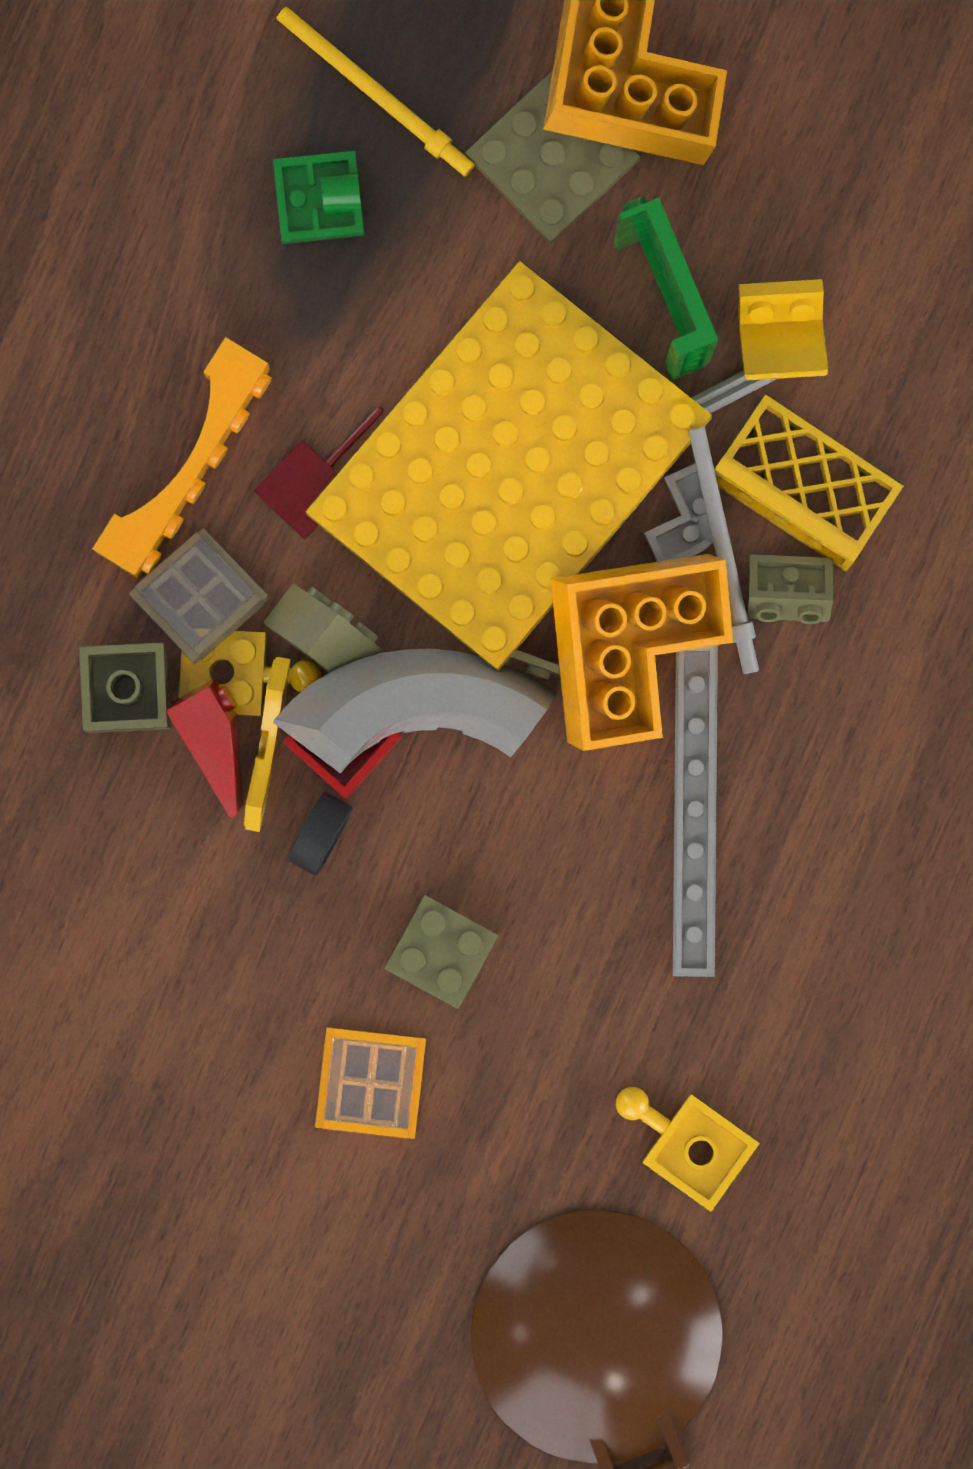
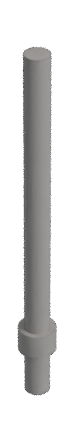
(742, 629)

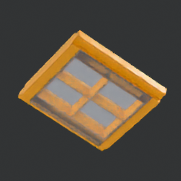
(370, 1083)

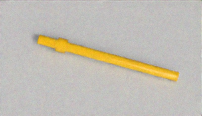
(436, 142)

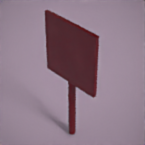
(302, 478)

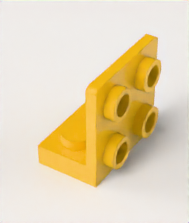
(782, 329)

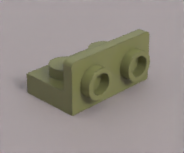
(790, 588)

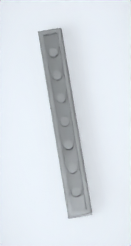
(695, 812)

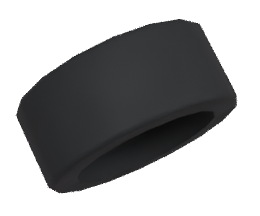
(320, 833)

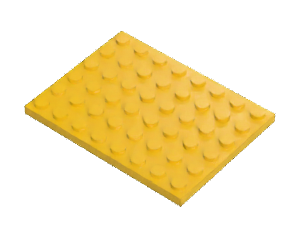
(508, 465)

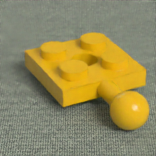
(248, 657)
(671, 1151)

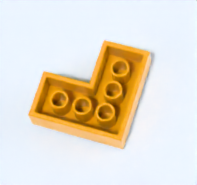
(624, 96)
(615, 626)

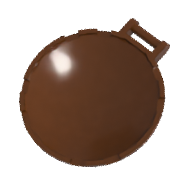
(597, 1338)

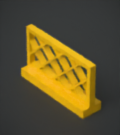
(790, 514)

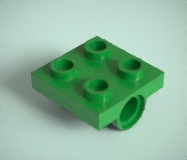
(318, 197)

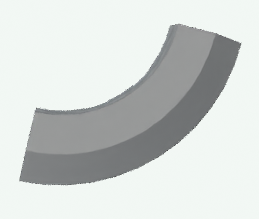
(412, 693)

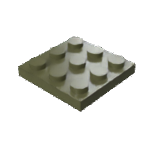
(545, 172)

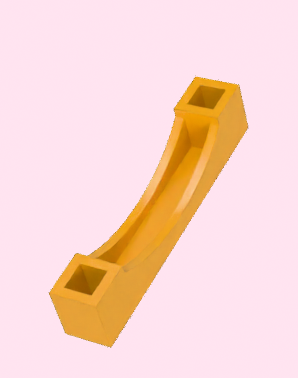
(234, 380)

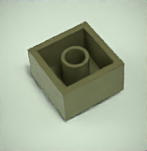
(125, 687)
(441, 952)

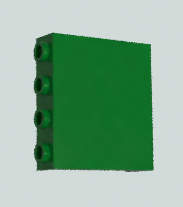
(648, 224)

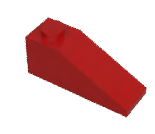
(210, 732)

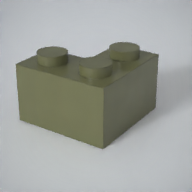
(321, 630)

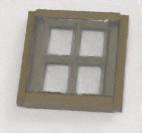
(198, 596)

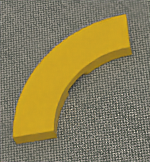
(268, 744)

